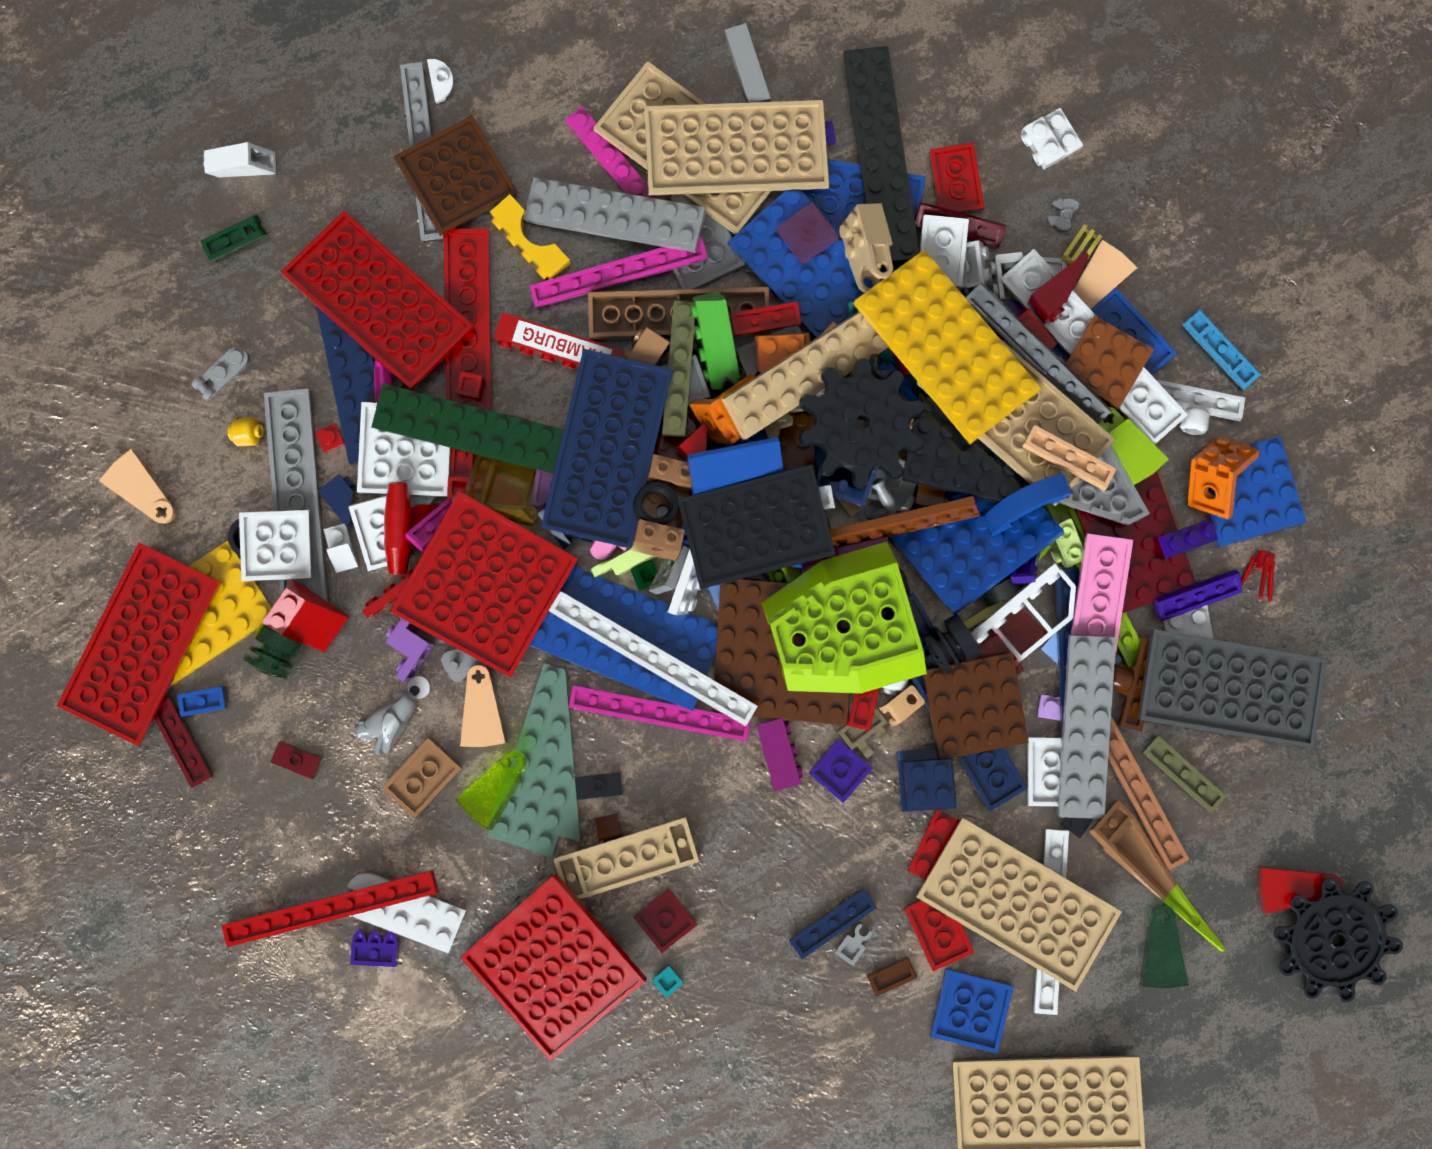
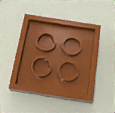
(1108, 361)

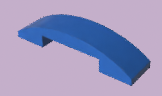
(1027, 500)

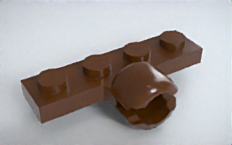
(1129, 683)

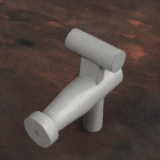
(889, 503)

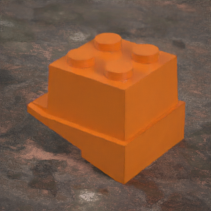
(774, 348)

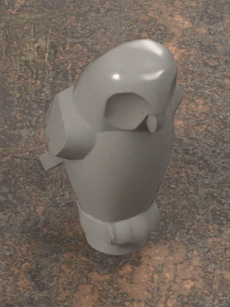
(387, 722)

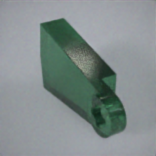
(1163, 956)

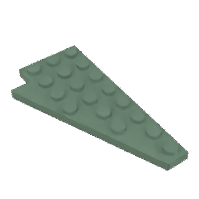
(547, 795)

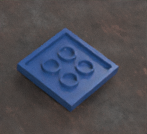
(971, 1011)

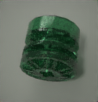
(273, 652)

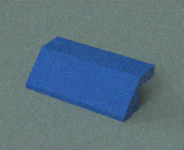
(734, 465)

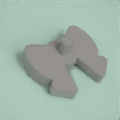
(1068, 208)

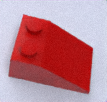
(305, 617)

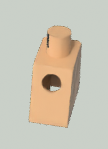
(897, 707)

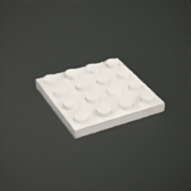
(398, 458)

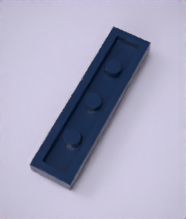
(832, 923)

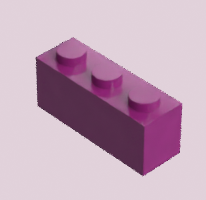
(779, 754)

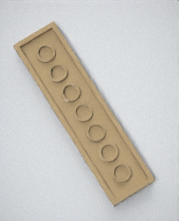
(783, 384)

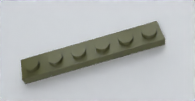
(680, 362)

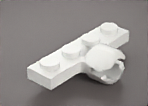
(1202, 404)

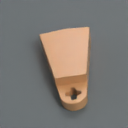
(1102, 274)
(137, 485)
(481, 715)

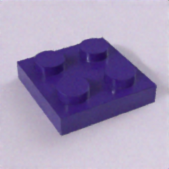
(840, 770)

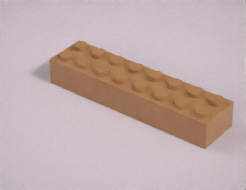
(623, 313)

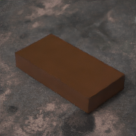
(891, 976)

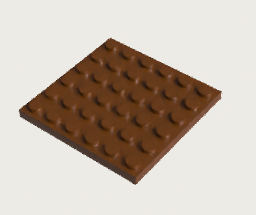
(750, 661)

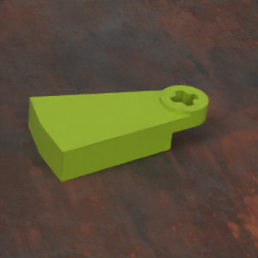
(1133, 448)

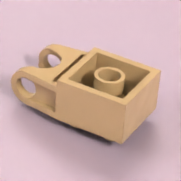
(867, 243)

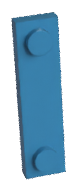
(1221, 349)

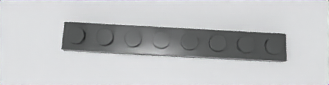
(1036, 352)

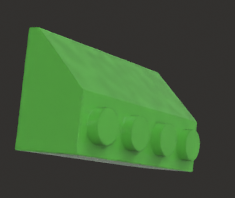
(716, 339)

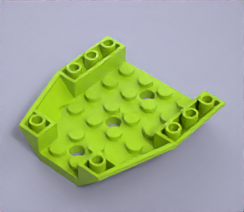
(852, 590)

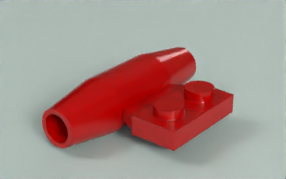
(398, 520)

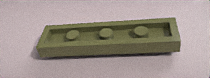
(1184, 774)

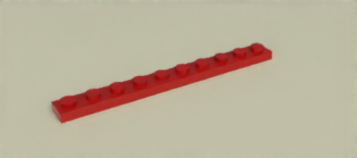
(330, 908)

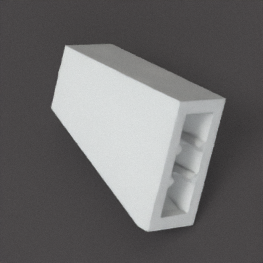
(239, 160)

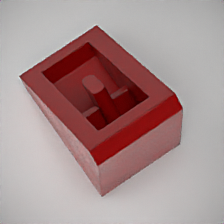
(694, 443)

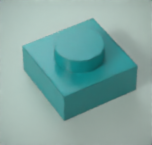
(667, 981)

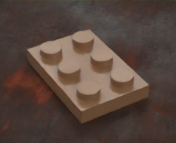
(421, 778)

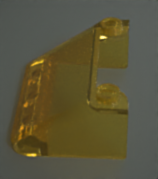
(503, 489)

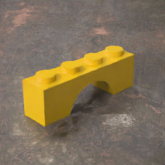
(548, 259)

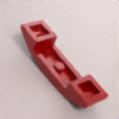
(460, 471)

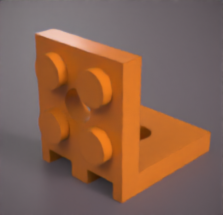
(716, 417)
(1218, 469)

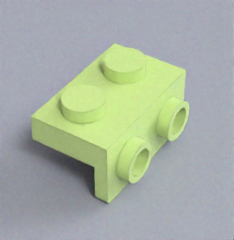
(1068, 547)

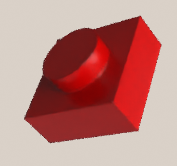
(469, 385)
(330, 438)

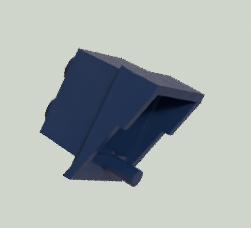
(843, 487)
(925, 781)

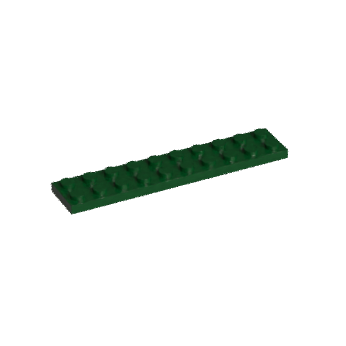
(467, 428)

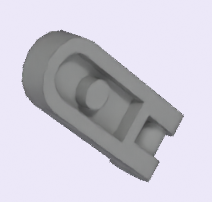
(222, 372)

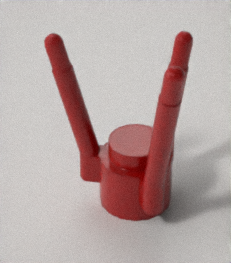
(1264, 562)

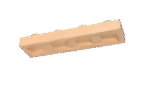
(1069, 457)

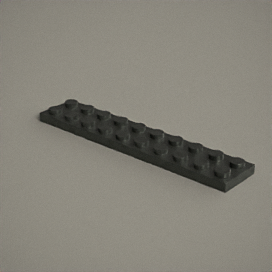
(881, 145)

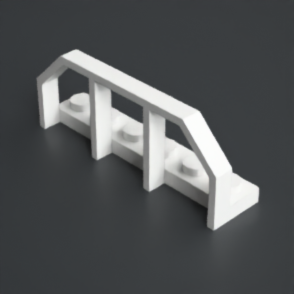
(1015, 604)

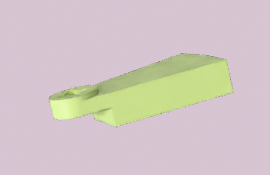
(622, 563)

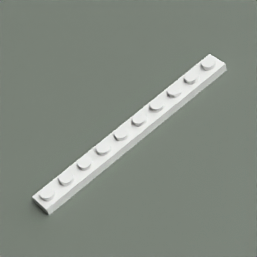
(653, 658)

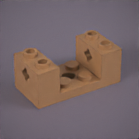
(655, 538)

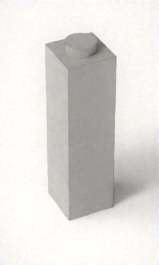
(746, 63)

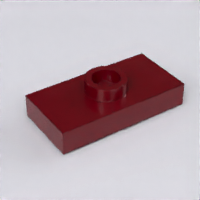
(296, 760)

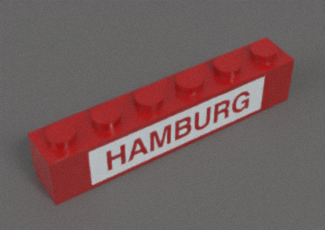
(546, 341)

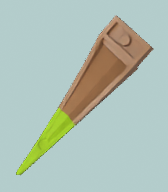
(1129, 846)

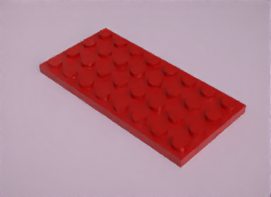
(377, 300)
(139, 644)

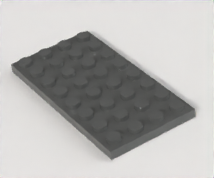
(1232, 688)

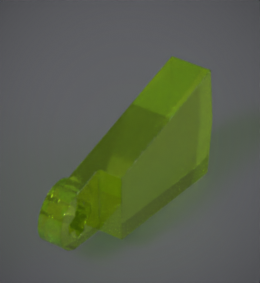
(493, 790)

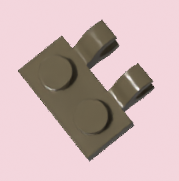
(856, 737)

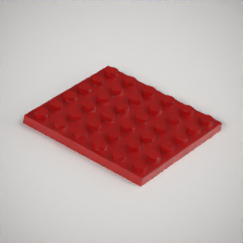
(483, 584)
(553, 967)

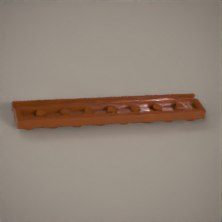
(905, 522)

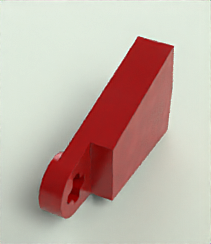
(1279, 885)

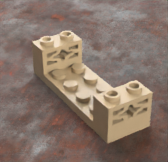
(628, 858)

